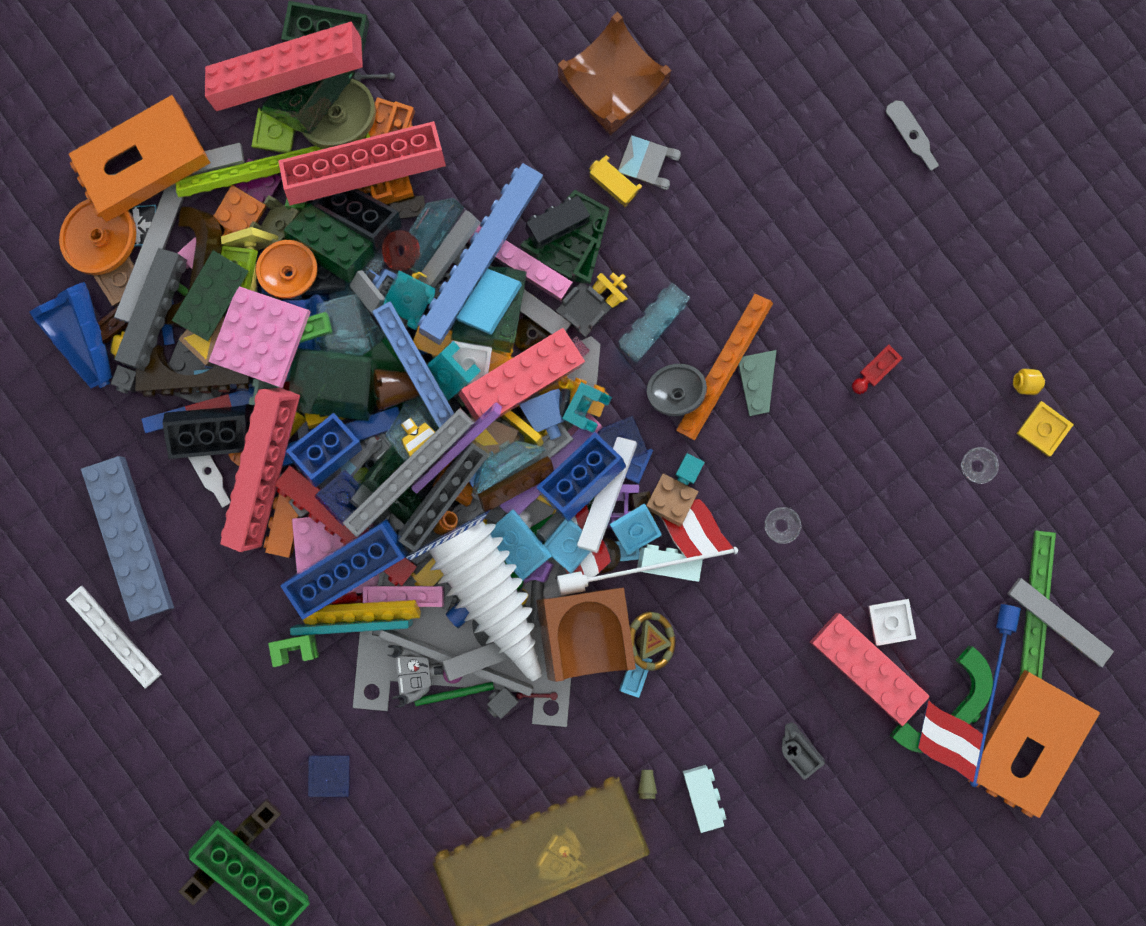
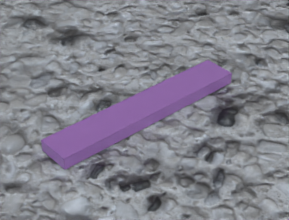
(475, 430)
(523, 500)

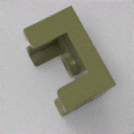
(277, 218)

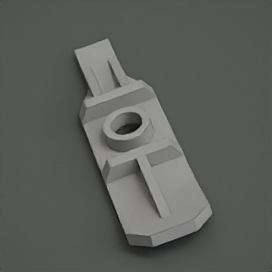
(907, 124)

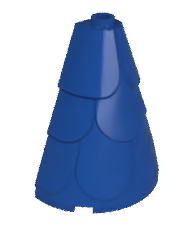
(76, 333)

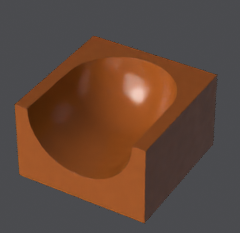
(585, 634)

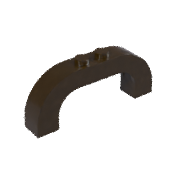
(207, 239)
(247, 831)

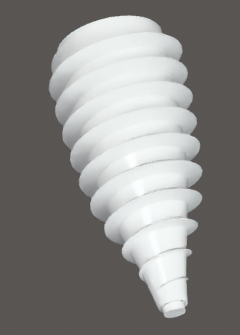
(489, 593)

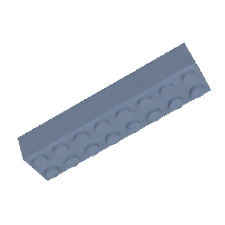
(127, 538)

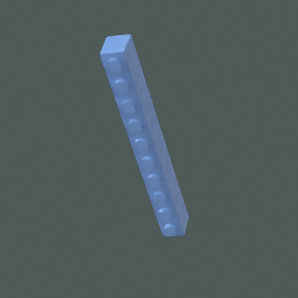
(480, 254)

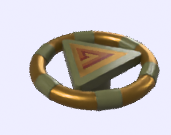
(652, 640)

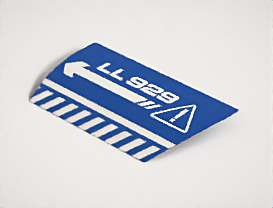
(447, 536)

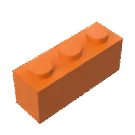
(281, 535)

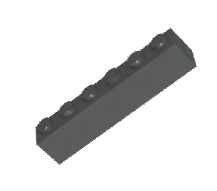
(151, 309)
(442, 495)

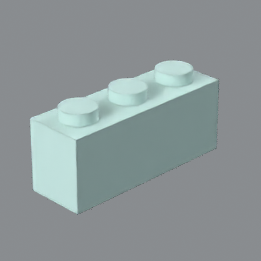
(652, 556)
(704, 798)

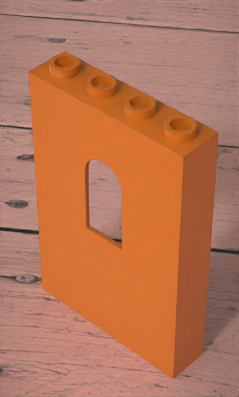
(168, 154)
(1047, 717)

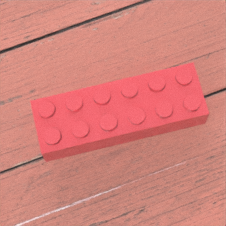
(523, 375)
(869, 669)

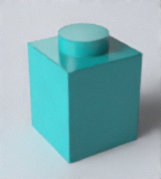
(689, 469)

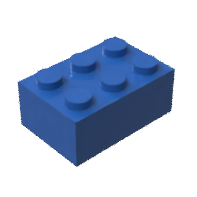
(324, 450)

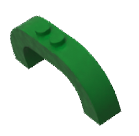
(969, 708)

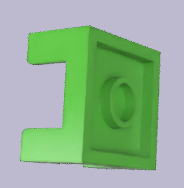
(279, 648)

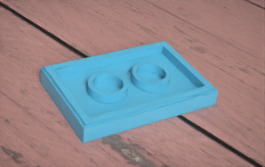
(489, 301)
(524, 546)

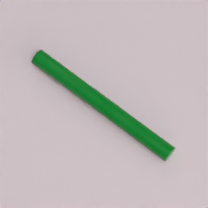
(455, 693)

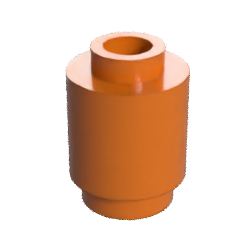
(446, 523)

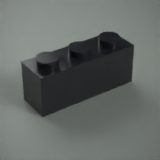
(557, 221)

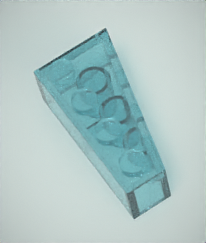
(654, 323)

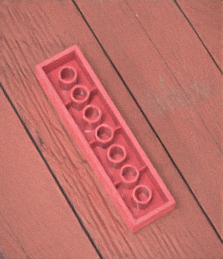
(283, 66)
(361, 163)
(259, 469)

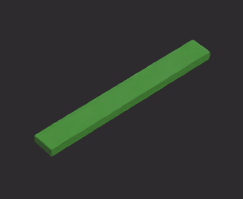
(1039, 579)

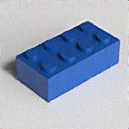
(581, 476)

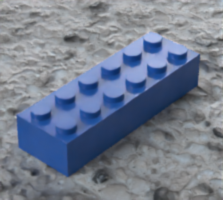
(344, 569)

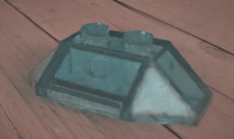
(433, 227)
(503, 462)

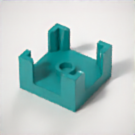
(409, 297)
(449, 373)
(580, 405)

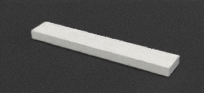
(605, 501)
(113, 637)

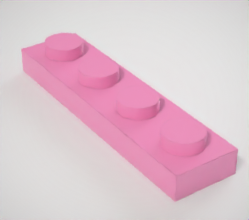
(424, 595)

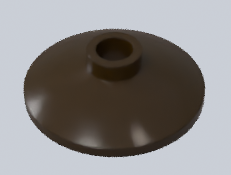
(523, 340)

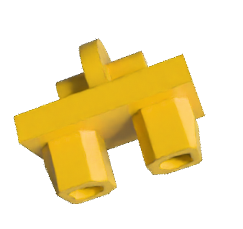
(616, 296)

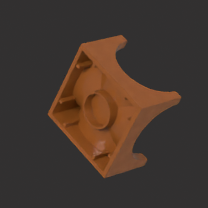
(613, 76)

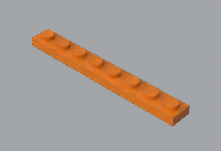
(726, 364)

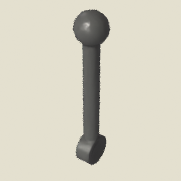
(391, 76)

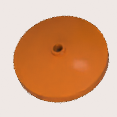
(93, 243)

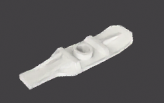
(214, 480)

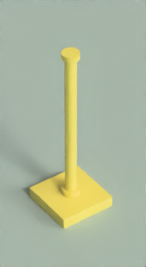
(251, 239)

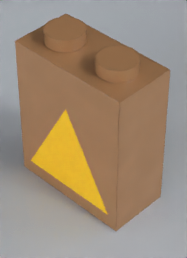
(200, 347)
(495, 435)

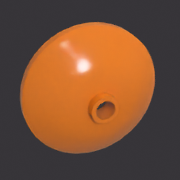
(282, 258)

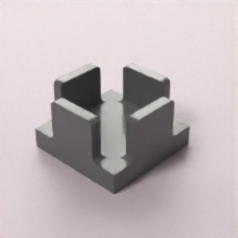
(583, 308)

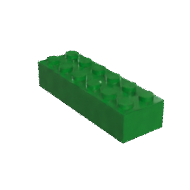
(248, 876)

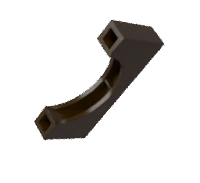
(162, 379)

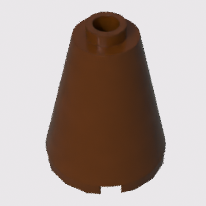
(392, 388)

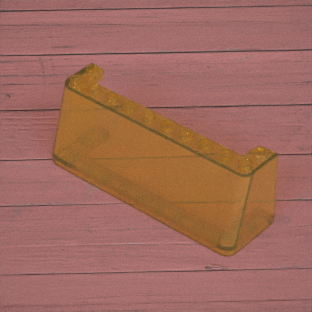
(541, 856)

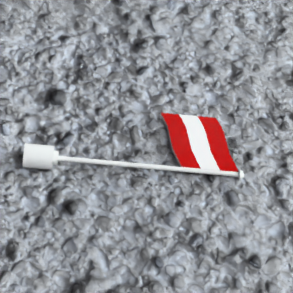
(696, 539)

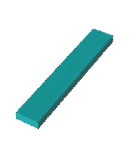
(343, 627)

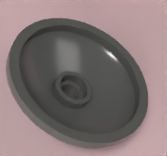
(673, 382)

